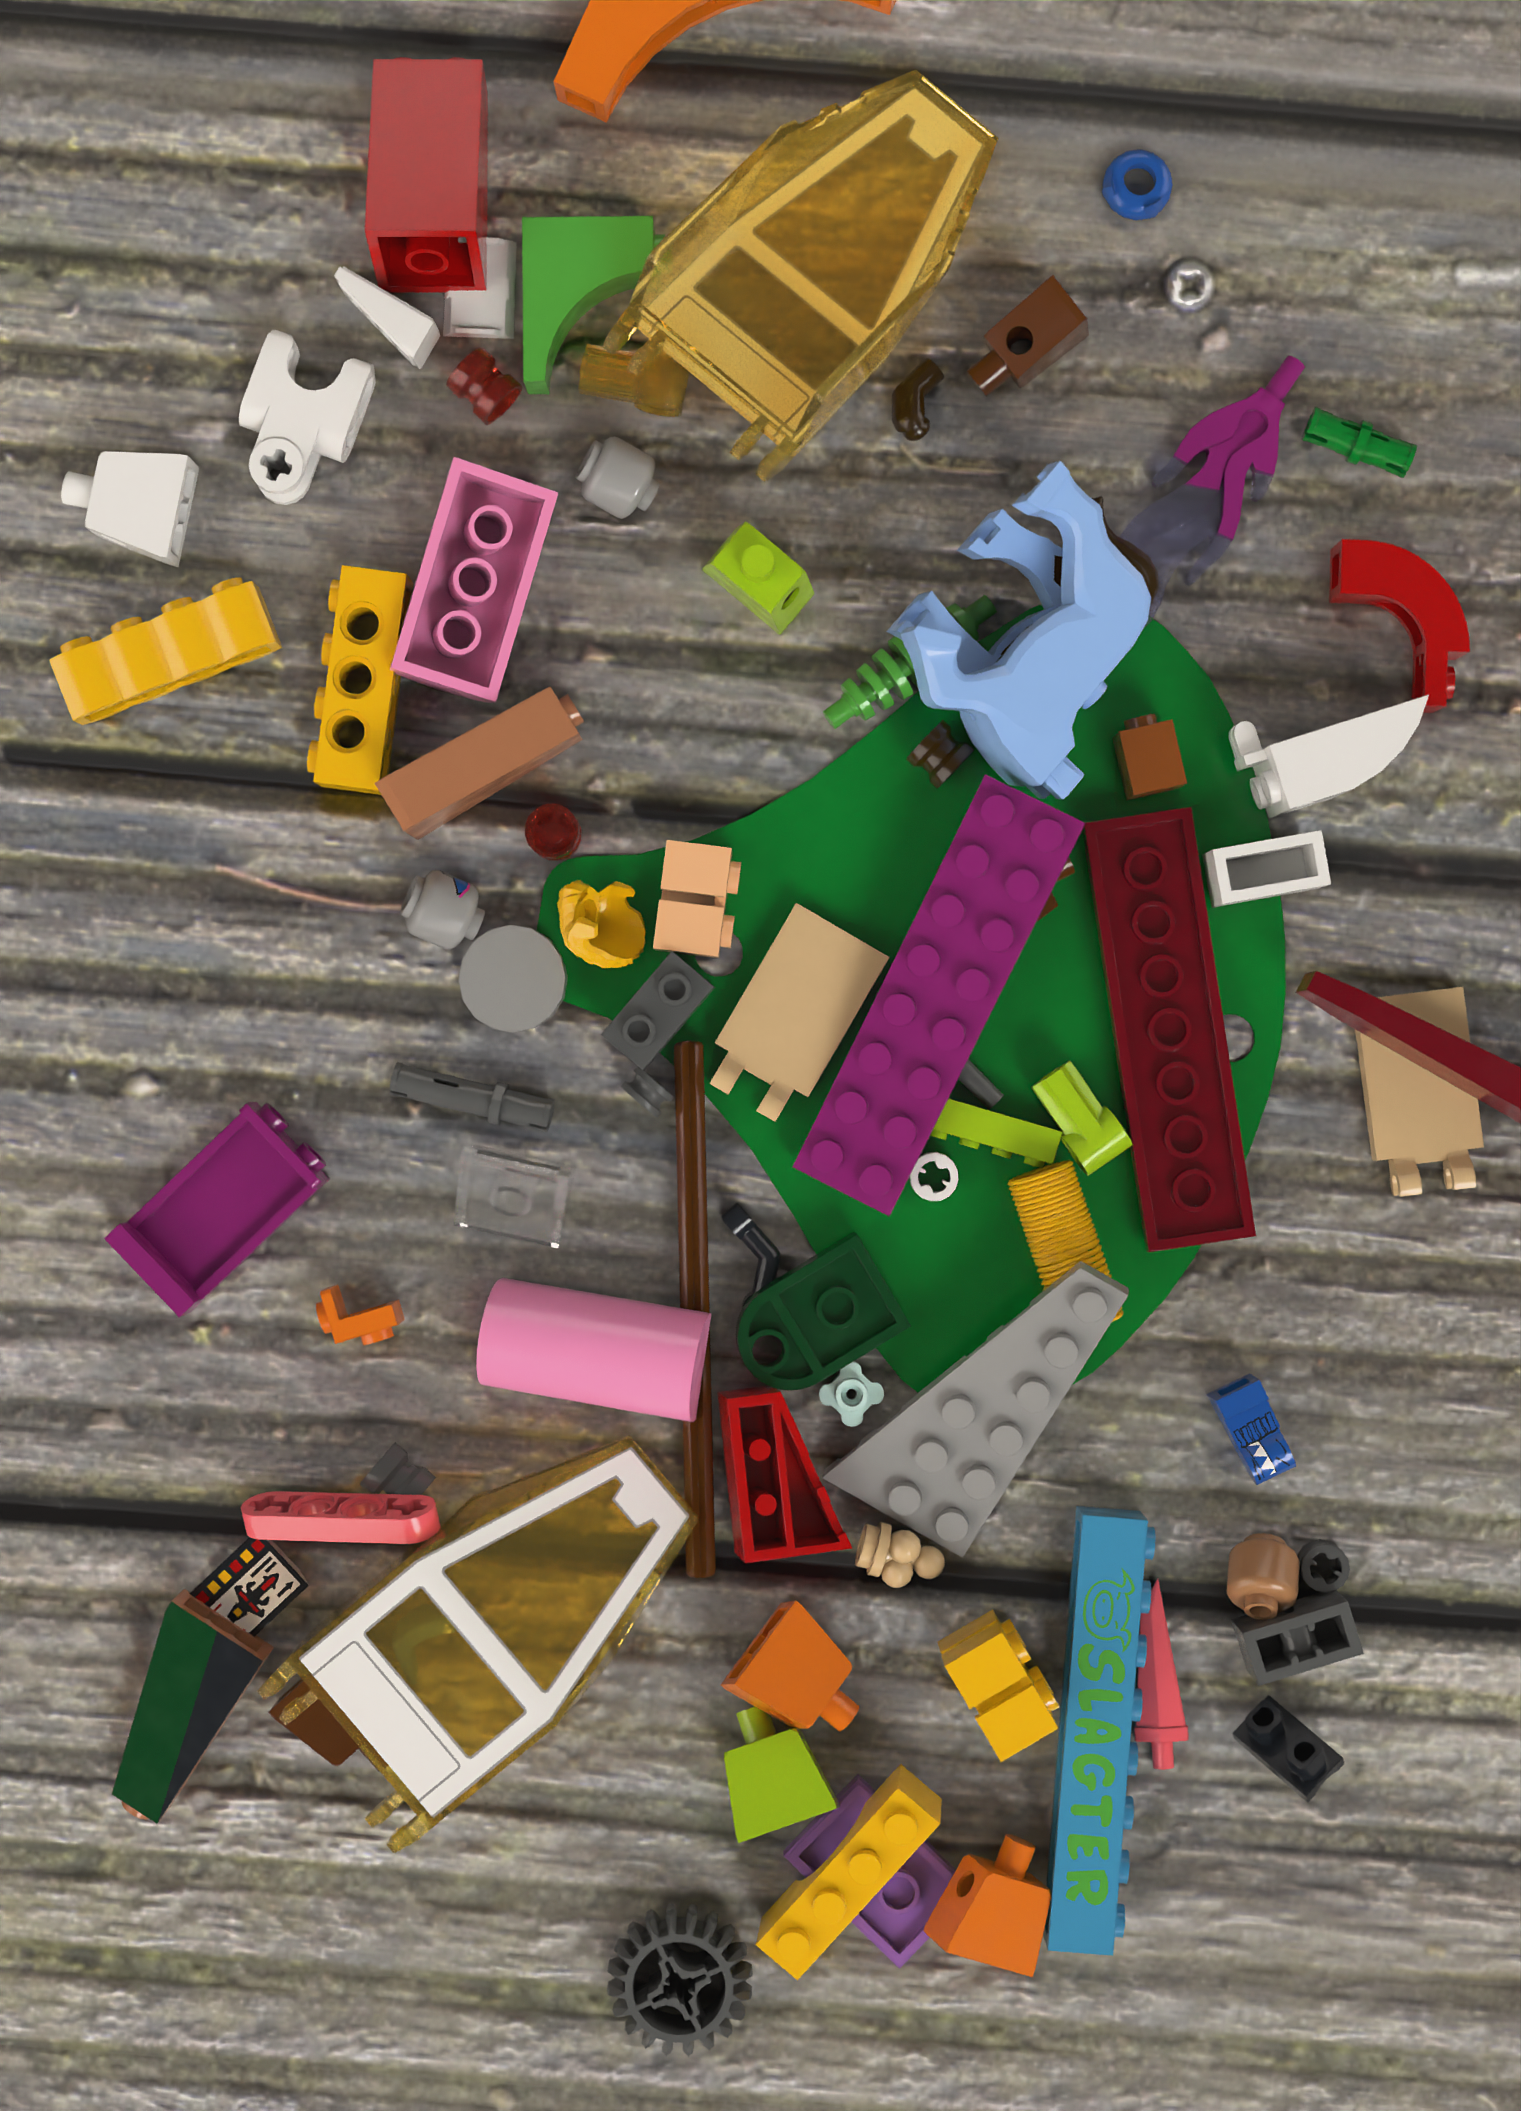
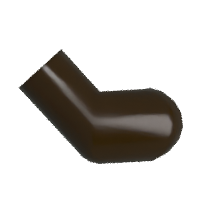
(909, 403)

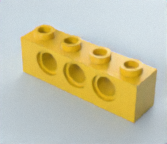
(354, 595)

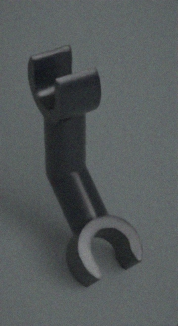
(761, 1246)

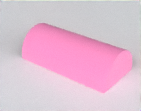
(473, 581)
(593, 1349)

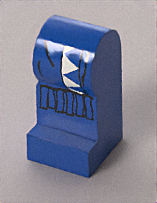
(1252, 1428)

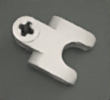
(300, 422)

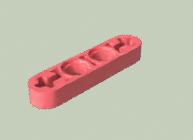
(341, 1517)

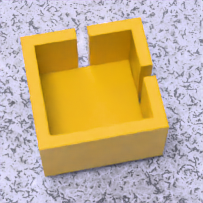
(991, 1675)

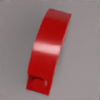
(1416, 597)

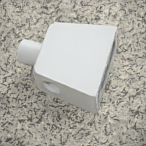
(137, 501)

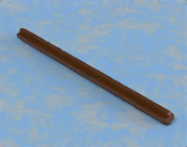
(695, 1294)

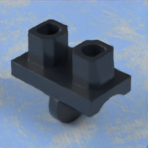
(1288, 1748)

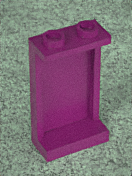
(219, 1208)

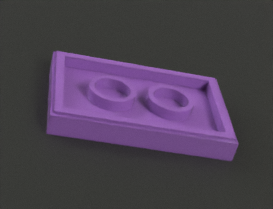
(903, 1905)

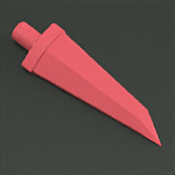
(1162, 1707)

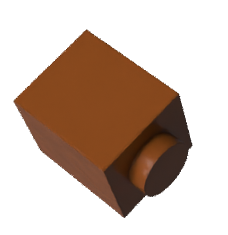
(1148, 757)

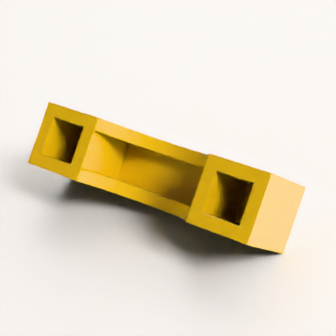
(878, 1844)

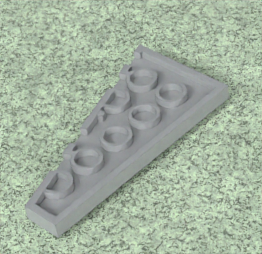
(972, 1427)

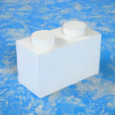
(1266, 868)

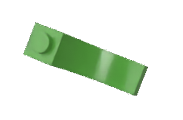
(568, 271)

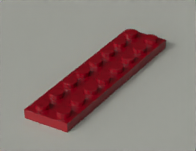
(1168, 1029)

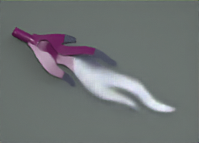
(1211, 501)

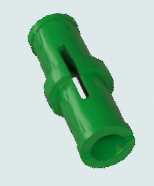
(1359, 442)

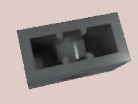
(658, 1011)
(1303, 1638)

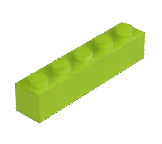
(999, 1131)

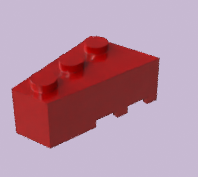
(771, 1481)

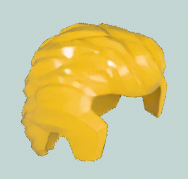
(601, 924)

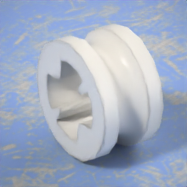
(925, 1190)

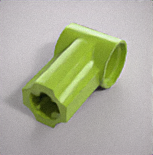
(1087, 1128)

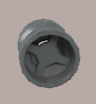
(395, 1477)

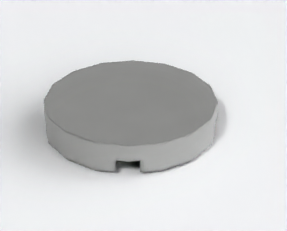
(513, 978)

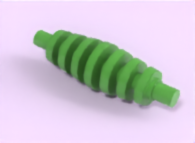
(894, 673)

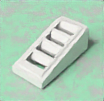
(399, 322)

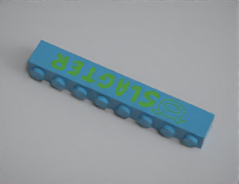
(1096, 1729)

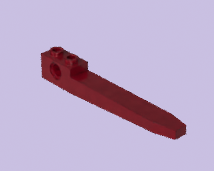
(1430, 1047)

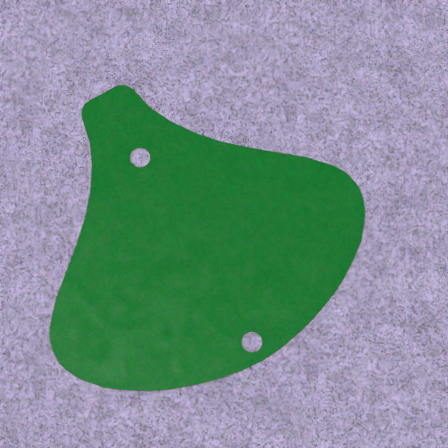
(862, 855)

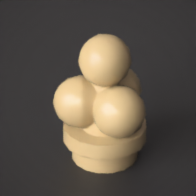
(896, 1555)

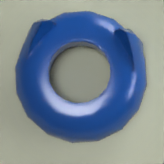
(1129, 204)

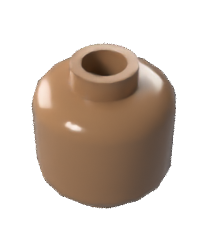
(1263, 1576)

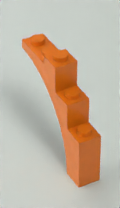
(623, 36)

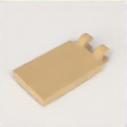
(797, 1008)
(1412, 1111)

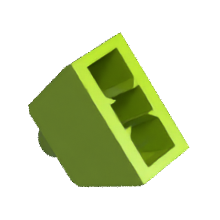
(760, 577)
(773, 1778)

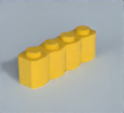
(165, 653)

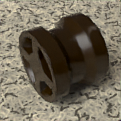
(940, 754)

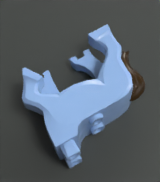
(1037, 676)

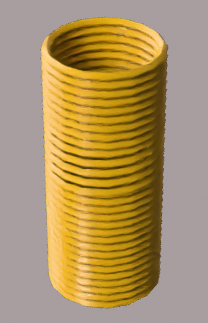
(1057, 1222)

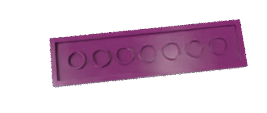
(938, 994)

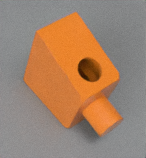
(794, 1672)
(993, 1910)

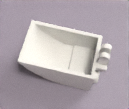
(1325, 760)

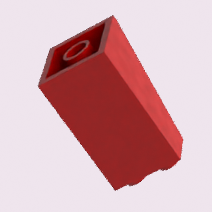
(428, 175)

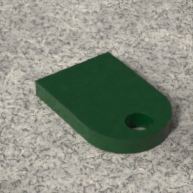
(823, 1315)

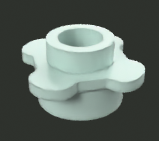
(851, 1409)

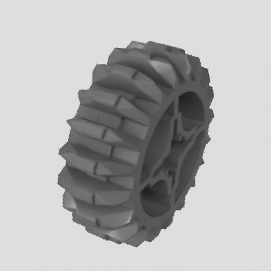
(642, 2001)

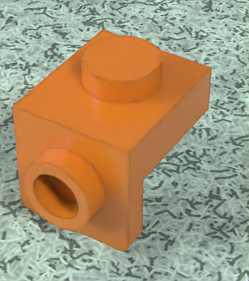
(369, 1324)

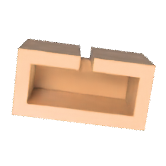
(694, 899)

